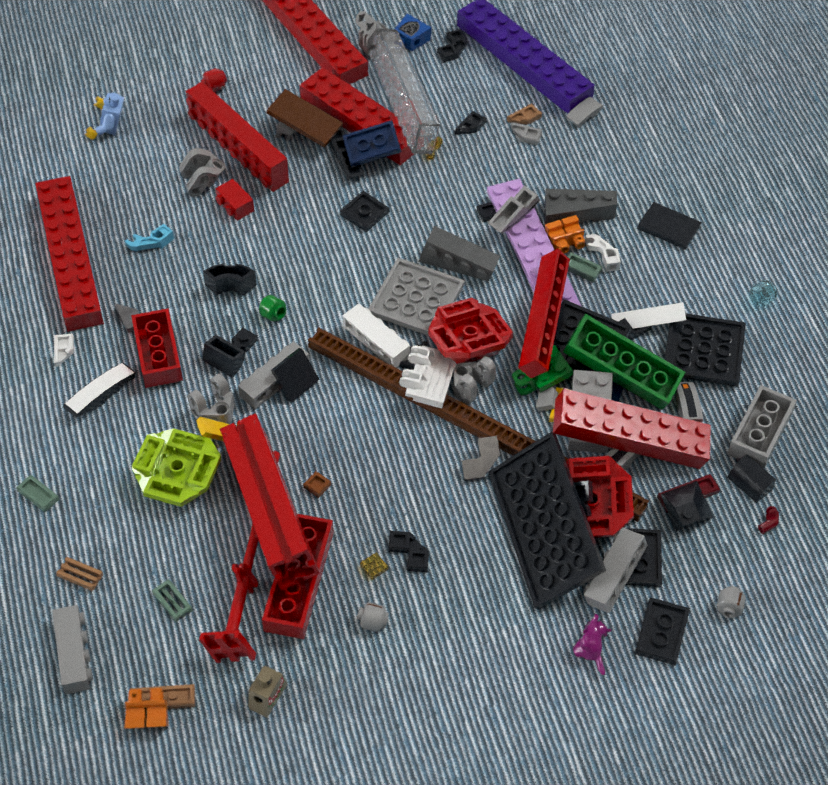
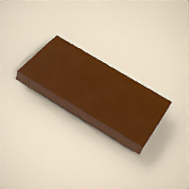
(304, 118)

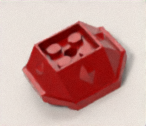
(469, 331)
(611, 487)

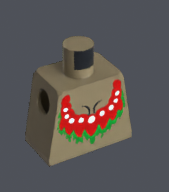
(268, 687)

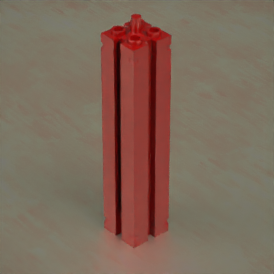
(269, 502)

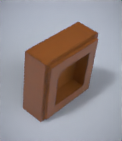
(317, 484)

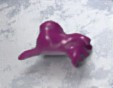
(590, 643)

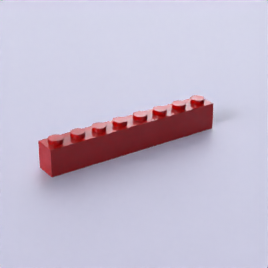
(544, 314)

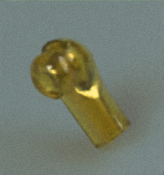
(439, 141)

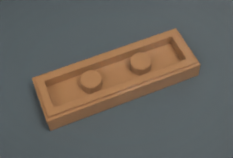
(177, 696)

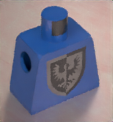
(413, 32)

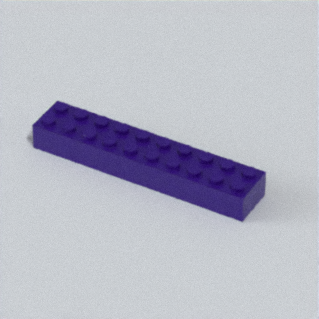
(524, 55)

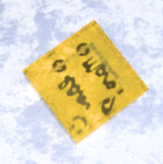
(374, 566)

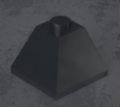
(686, 505)

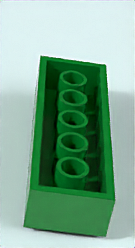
(629, 362)

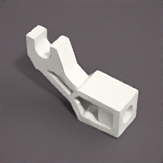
(610, 255)

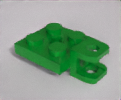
(559, 371)

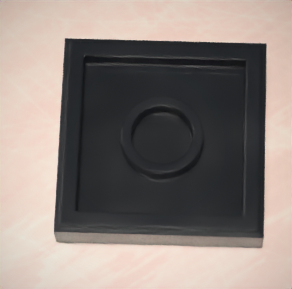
(364, 211)
(295, 374)

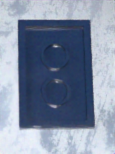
(371, 143)

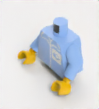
(111, 113)

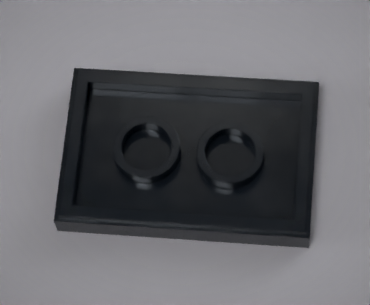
(669, 225)
(649, 568)
(662, 631)

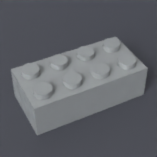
(594, 384)
(762, 426)

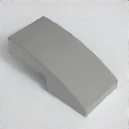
(583, 111)

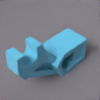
(158, 238)

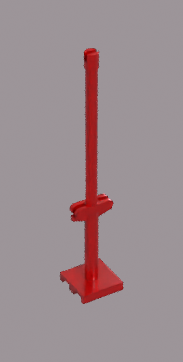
(231, 642)

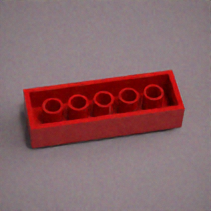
(290, 609)

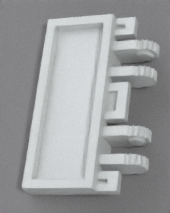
(430, 376)

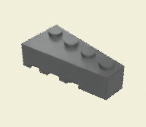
(586, 204)
(458, 255)

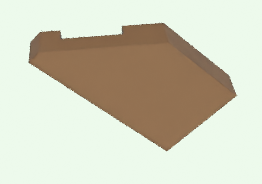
(525, 115)

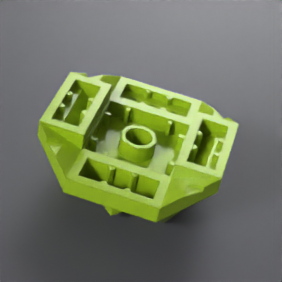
(173, 450)

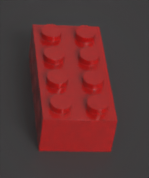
(157, 348)

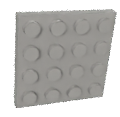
(413, 295)

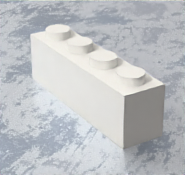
(376, 335)

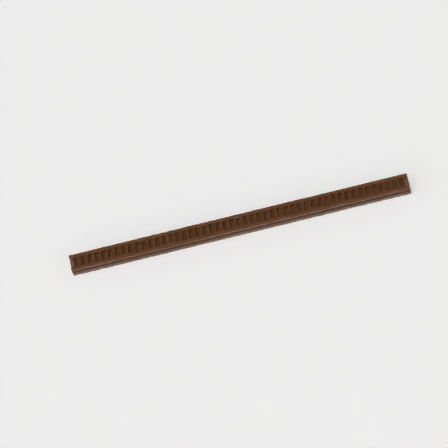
(452, 410)

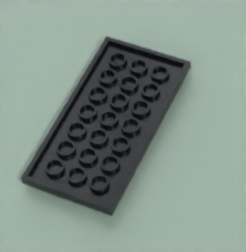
(546, 521)

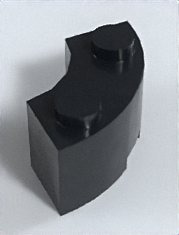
(229, 278)

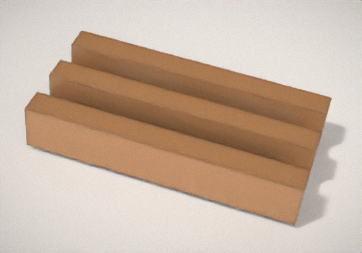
(65, 567)

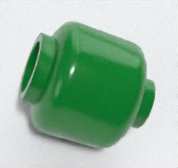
(272, 308)

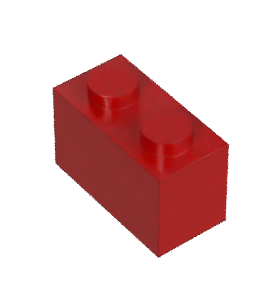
(234, 199)

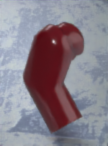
(772, 520)

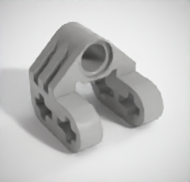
(367, 31)
(202, 169)
(465, 386)
(220, 411)

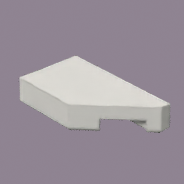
(63, 348)

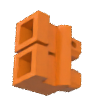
(565, 233)
(146, 713)

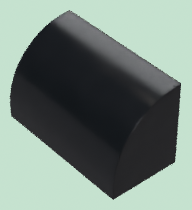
(223, 355)
(751, 478)

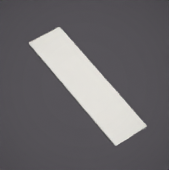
(653, 315)

